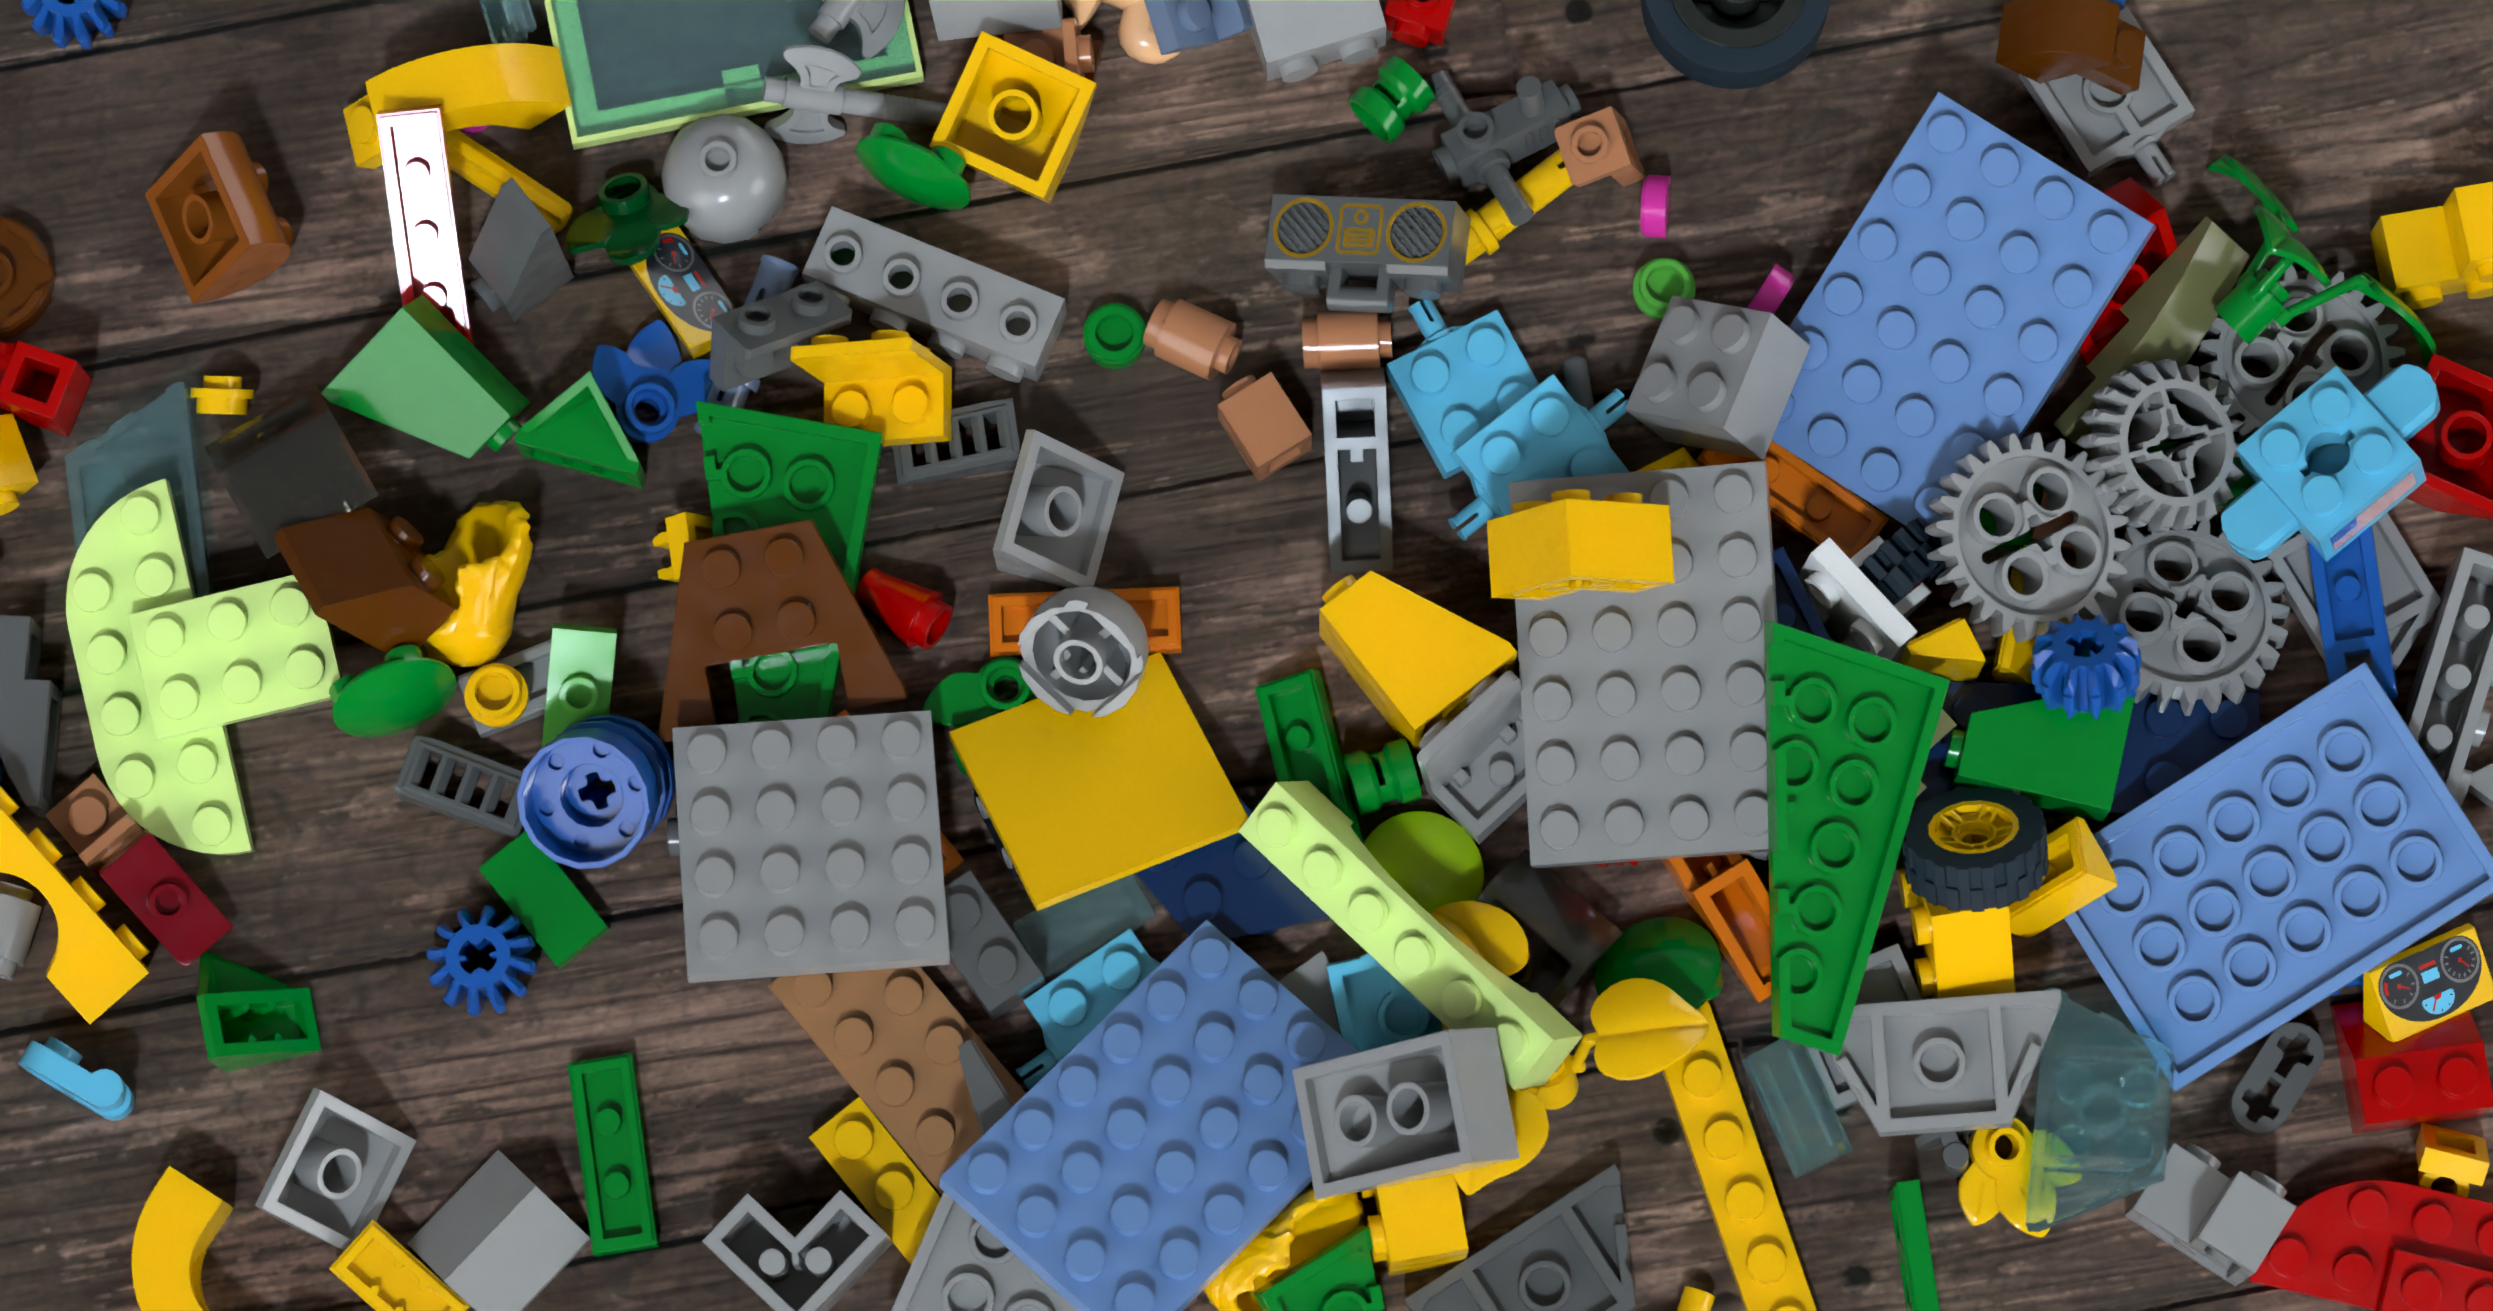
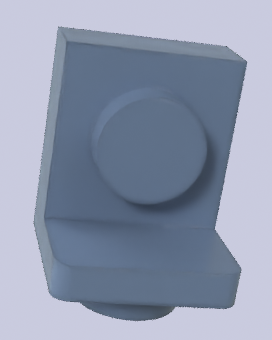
(1196, 23)

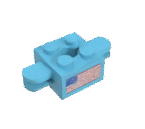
(2331, 463)

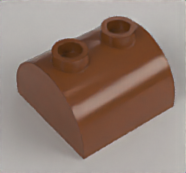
(219, 218)

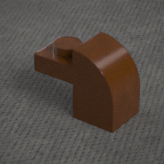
(2071, 38)

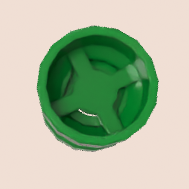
(1391, 99)
(1396, 772)

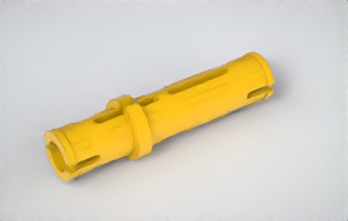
(1539, 188)

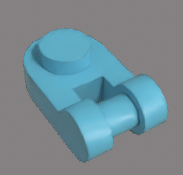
(98, 1091)

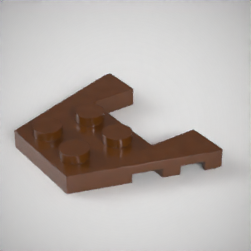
(761, 598)

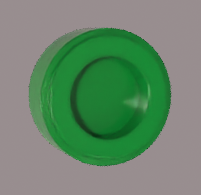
(1114, 336)

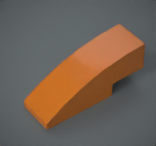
(1733, 910)

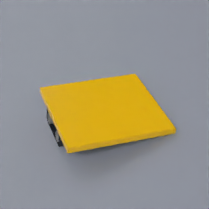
(1097, 795)

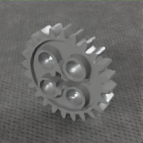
(2280, 347)
(2003, 484)
(2208, 572)

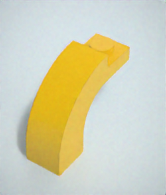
(475, 86)
(172, 1243)

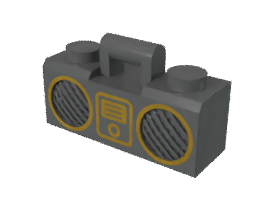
(1366, 239)

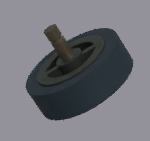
(1734, 40)

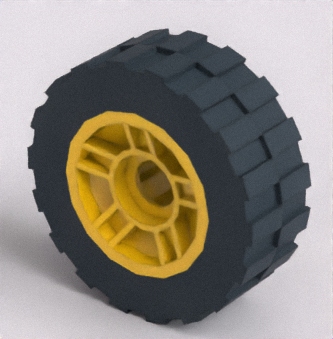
(1975, 848)

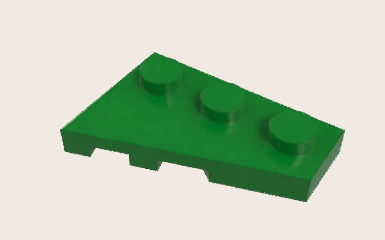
(1330, 1280)

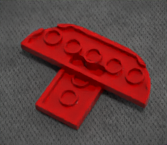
(2386, 1248)

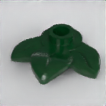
(625, 220)

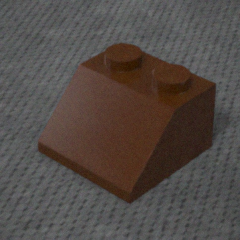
(368, 576)

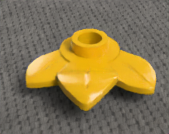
(1995, 1183)

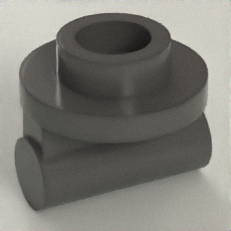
(1954, 1153)

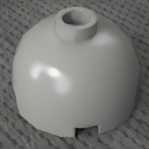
(726, 177)
(1084, 651)

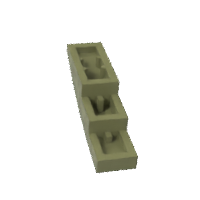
(2164, 315)

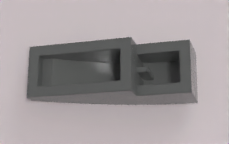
(28, 714)

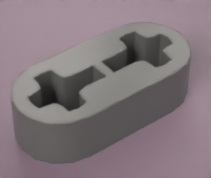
(2288, 1087)

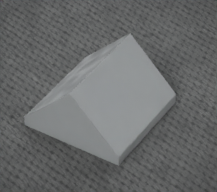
(1056, 514)
(334, 1171)
(499, 1239)

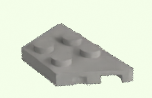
(2405, 589)
(1945, 1059)

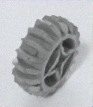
(2144, 401)

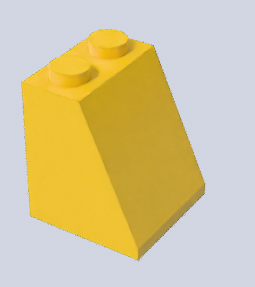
(1408, 652)

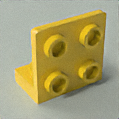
(882, 385)

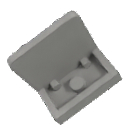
(1478, 758)

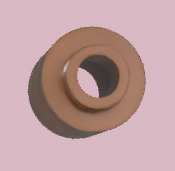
(1192, 338)
(1345, 340)

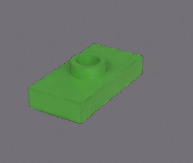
(578, 676)

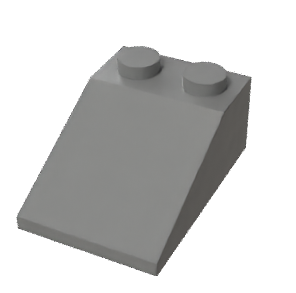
(1406, 1112)

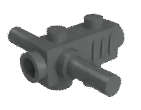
(1487, 143)

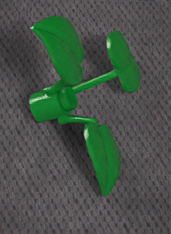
(2259, 296)

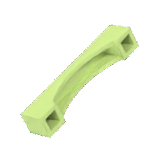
(1329, 863)

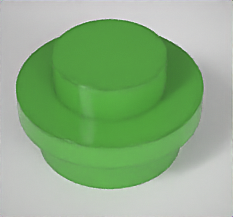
(1658, 282)

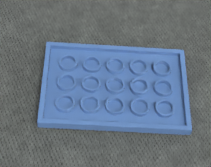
(1950, 310)
(2279, 875)
(1155, 1136)

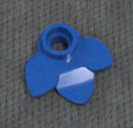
(652, 375)

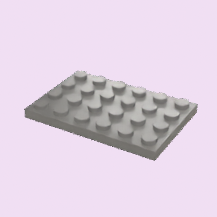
(1655, 698)

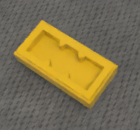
(391, 1276)

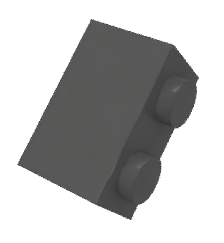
(987, 950)

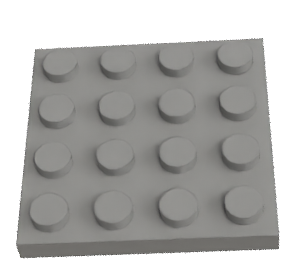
(810, 846)

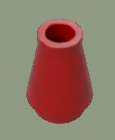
(906, 608)

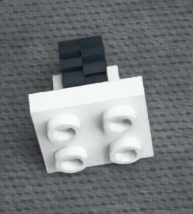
(1874, 592)

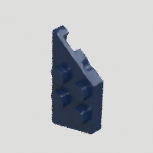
(1230, 888)

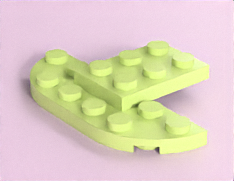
(178, 668)

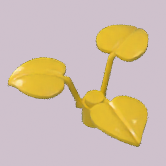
(1636, 1024)

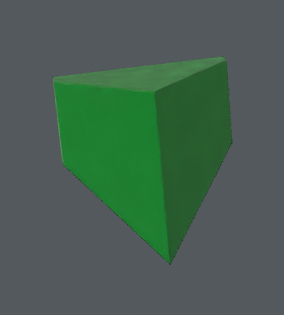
(581, 436)
(252, 1016)

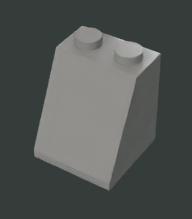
(1304, 34)

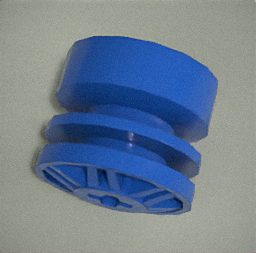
(589, 823)

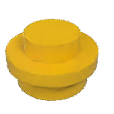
(221, 396)
(496, 695)

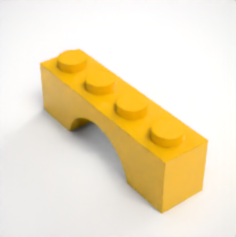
(91, 960)

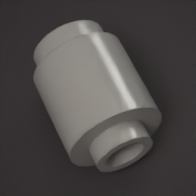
(17, 927)

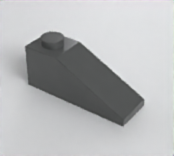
(517, 256)
(1357, 470)

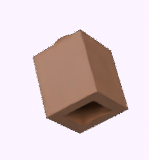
(1263, 424)

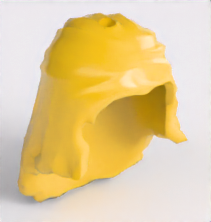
(483, 575)
(1288, 1240)

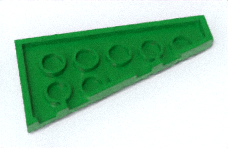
(777, 473)
(1841, 786)

